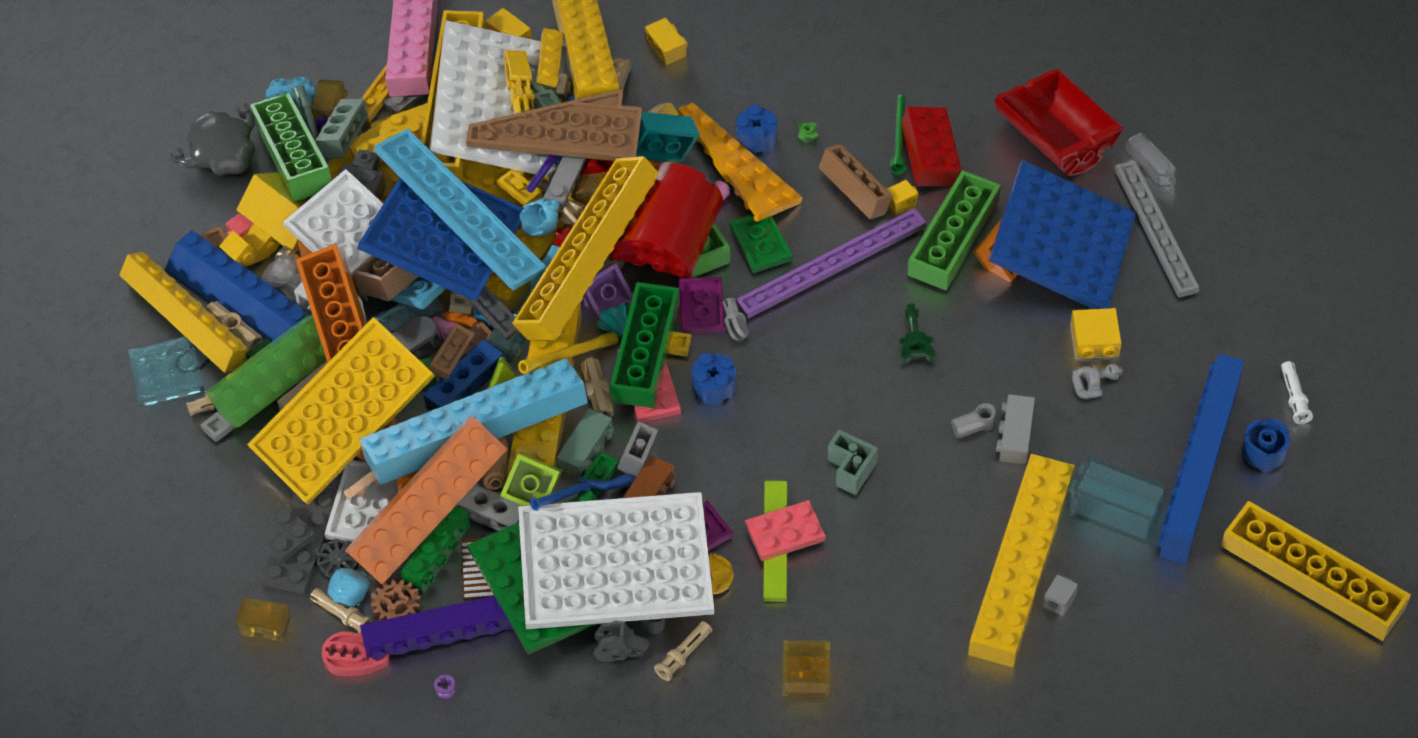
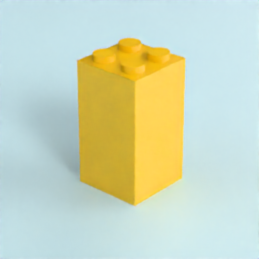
(268, 205)

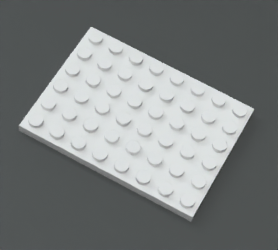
(476, 90)
(615, 560)

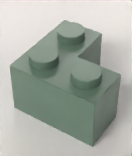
(854, 458)

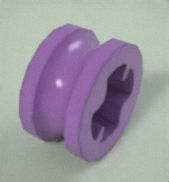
(445, 693)

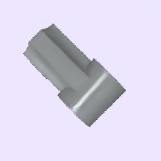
(974, 422)

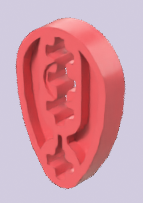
(348, 665)

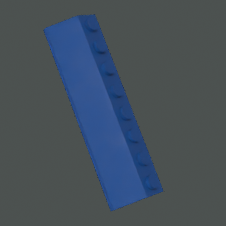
(223, 280)

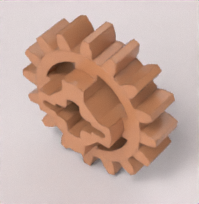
(394, 601)

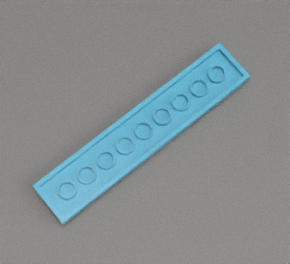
(460, 209)

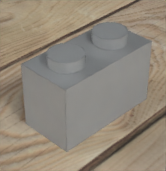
(637, 449)

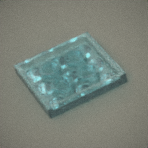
(165, 371)

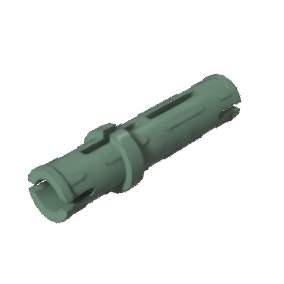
(304, 108)

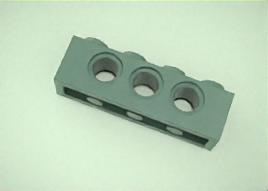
(342, 128)

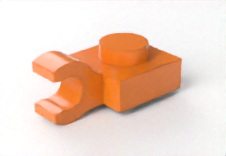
(463, 320)

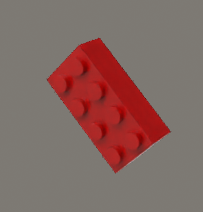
(931, 146)

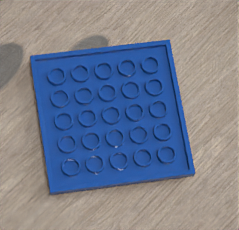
(1062, 236)
(420, 242)

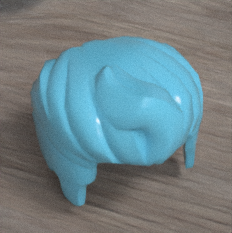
(539, 217)
(348, 586)

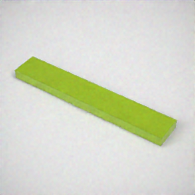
(775, 568)

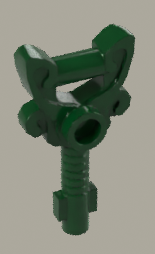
(915, 339)

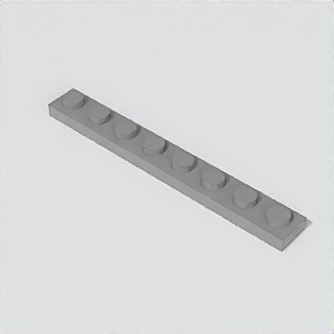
(1157, 229)

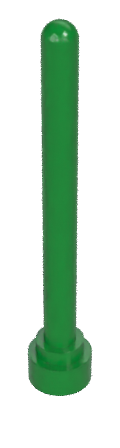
(898, 164)

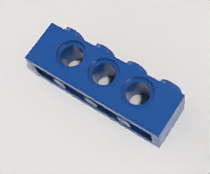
(465, 378)

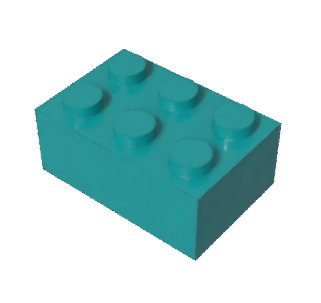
(666, 137)

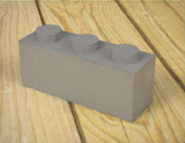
(1015, 429)

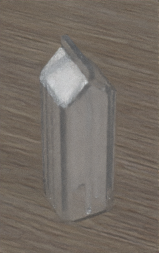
(1151, 161)

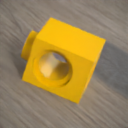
(903, 197)

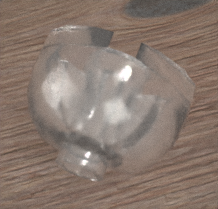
(283, 269)

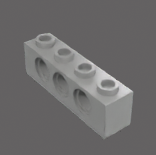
(487, 512)

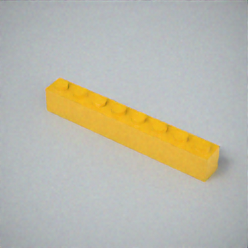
(183, 311)

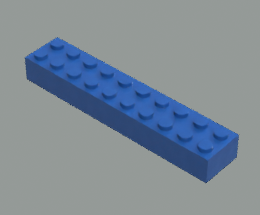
(1200, 458)

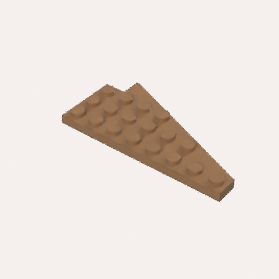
(578, 128)

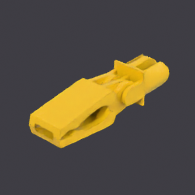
(518, 80)

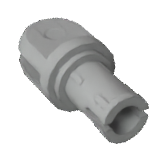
(735, 320)

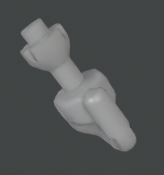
(1092, 378)

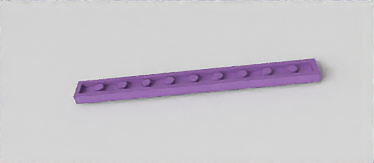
(830, 263)

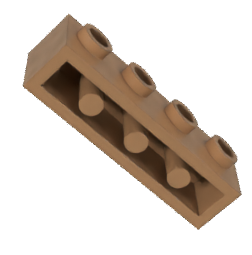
(855, 181)

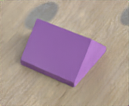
(607, 291)

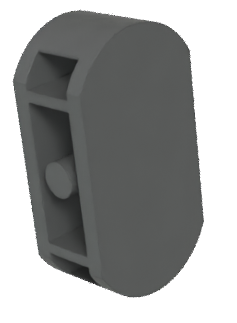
(420, 337)

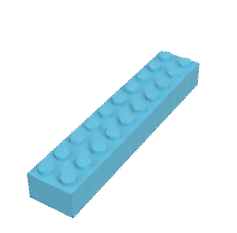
(499, 409)

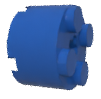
(757, 129)
(713, 378)
(1266, 444)

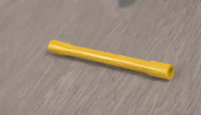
(602, 341)

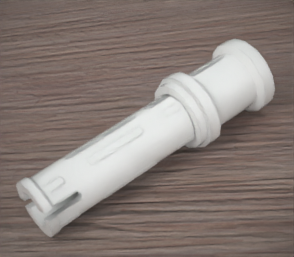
(1297, 400)

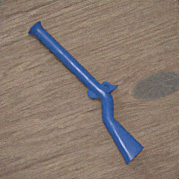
(583, 485)

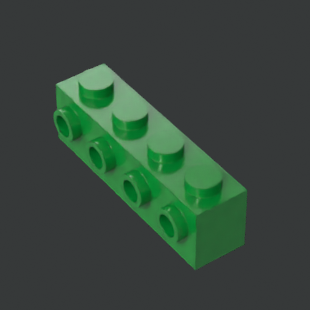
(435, 550)

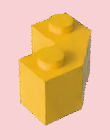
(250, 248)

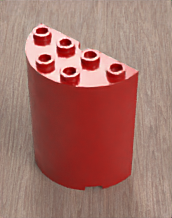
(1060, 121)
(671, 221)

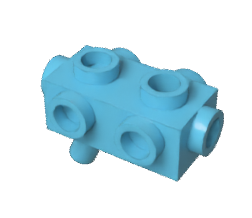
(284, 86)

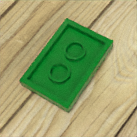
(760, 242)

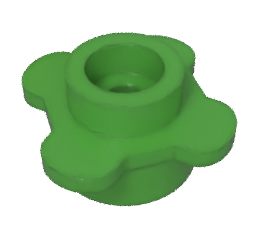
(807, 131)

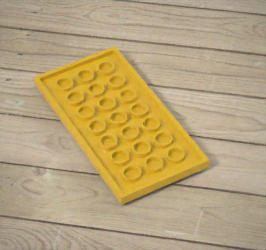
(340, 404)

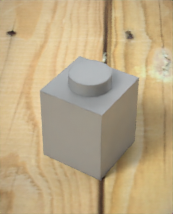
(1060, 595)

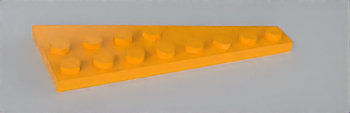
(753, 181)

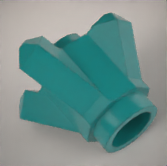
(614, 319)

